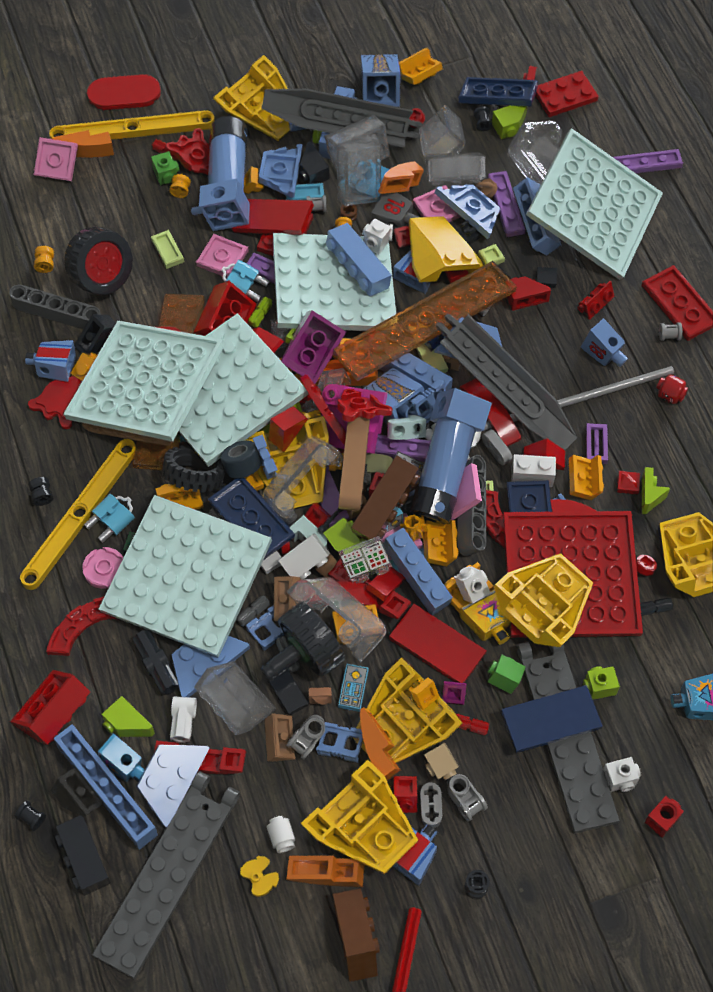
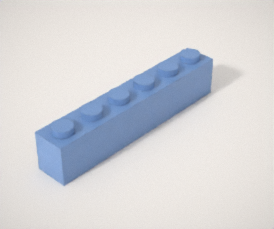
(106, 786)

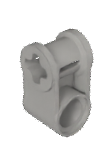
(306, 737)
(468, 801)

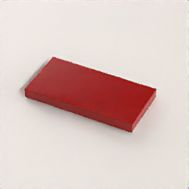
(277, 216)
(680, 302)
(437, 644)

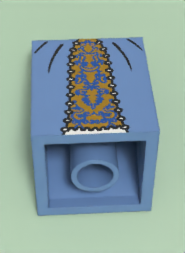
(381, 79)
(400, 392)

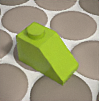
(508, 120)
(126, 720)

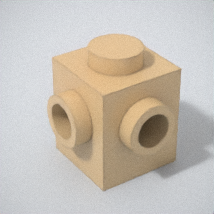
(441, 762)

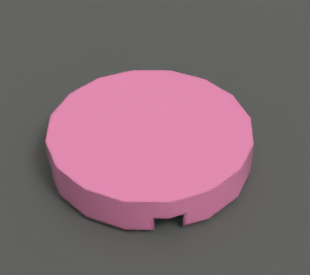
(101, 567)

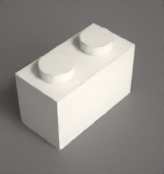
(533, 468)
(304, 557)

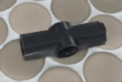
(155, 662)

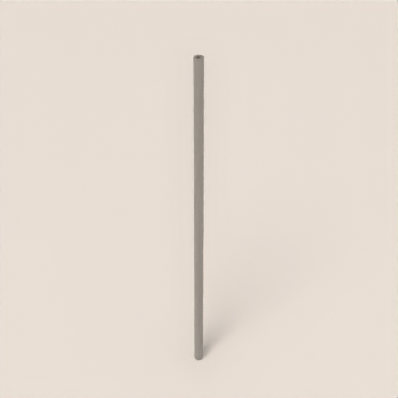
(606, 389)

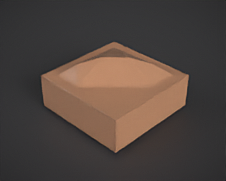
(320, 696)

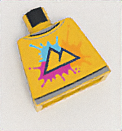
(486, 618)

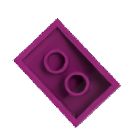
(312, 345)

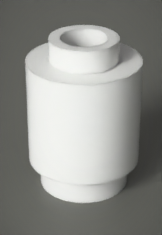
(281, 834)

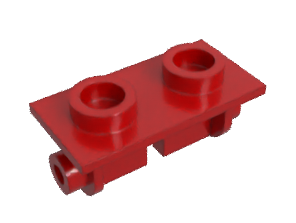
(599, 298)

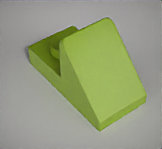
(651, 493)

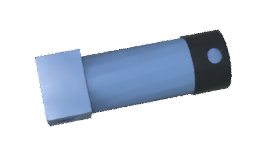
(224, 196)
(457, 420)

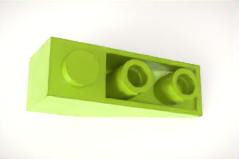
(341, 535)

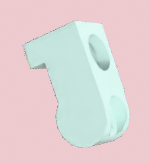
(406, 428)
(304, 528)

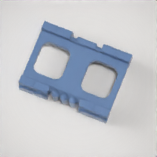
(429, 397)
(269, 464)
(265, 620)
(338, 749)

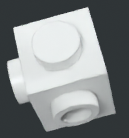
(376, 235)
(472, 584)
(622, 774)

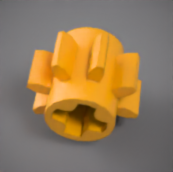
(414, 526)

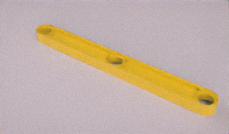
(145, 125)
(71, 525)

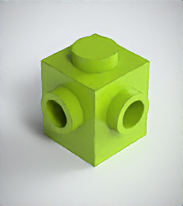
(601, 682)

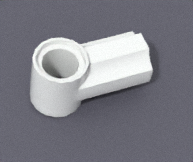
(183, 712)

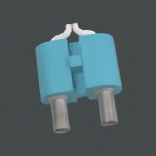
(243, 278)
(111, 514)

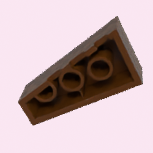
(386, 499)

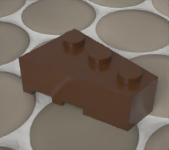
(356, 934)

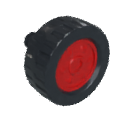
(98, 260)

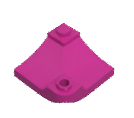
(375, 423)

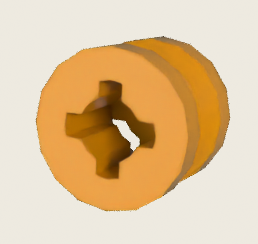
(180, 186)

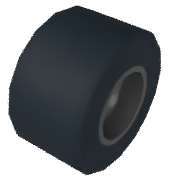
(241, 459)

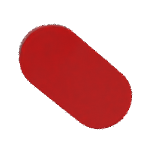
(123, 92)

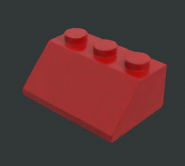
(223, 304)
(51, 706)

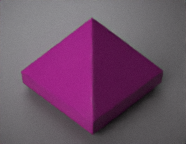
(454, 692)

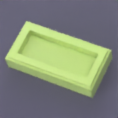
(167, 249)

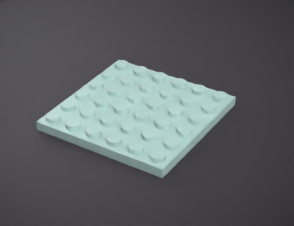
(594, 204)
(315, 280)
(144, 380)
(239, 393)
(186, 575)

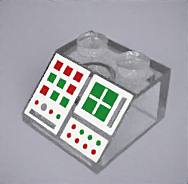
(366, 559)

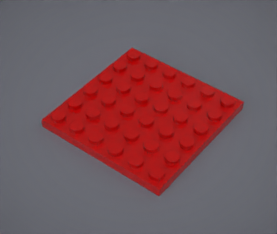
(596, 545)

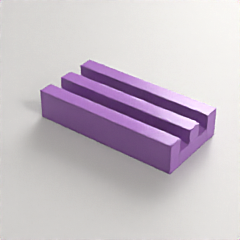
(597, 427)

